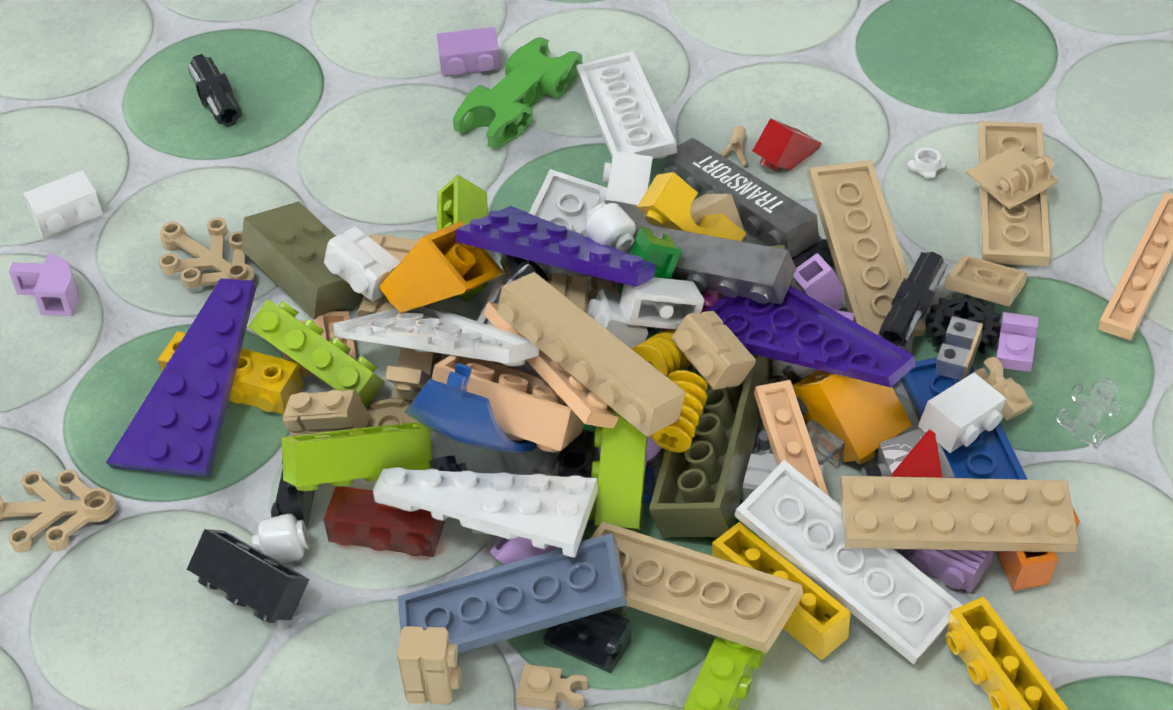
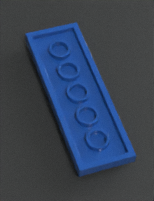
(988, 455)

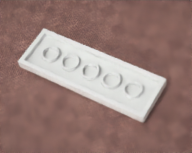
(626, 106)
(870, 582)

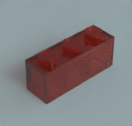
(360, 521)

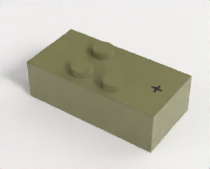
(292, 251)

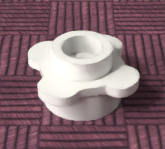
(927, 162)

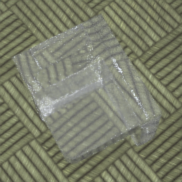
(825, 444)

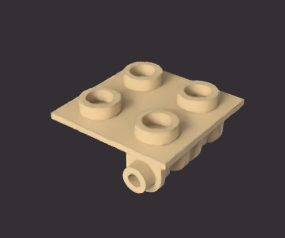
(1014, 176)

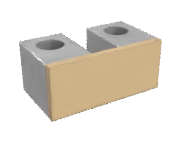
(959, 349)

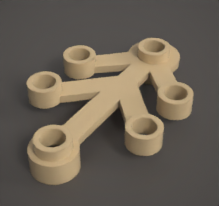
(175, 238)
(92, 506)

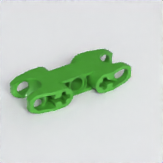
(510, 102)

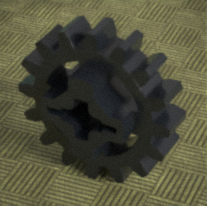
(941, 314)

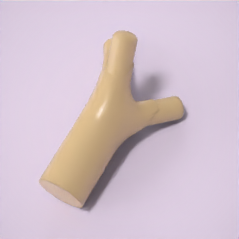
(736, 145)

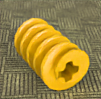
(663, 353)
(678, 435)

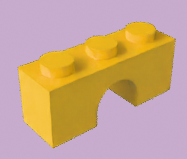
(669, 206)

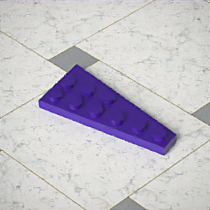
(541, 241)
(813, 337)
(187, 405)

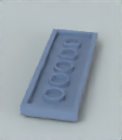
(520, 595)

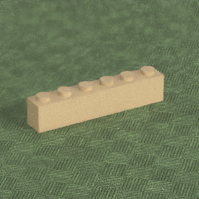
(591, 354)

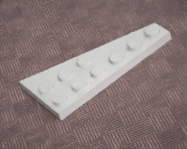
(439, 332)
(500, 504)

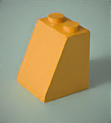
(438, 270)
(853, 411)

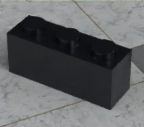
(247, 576)

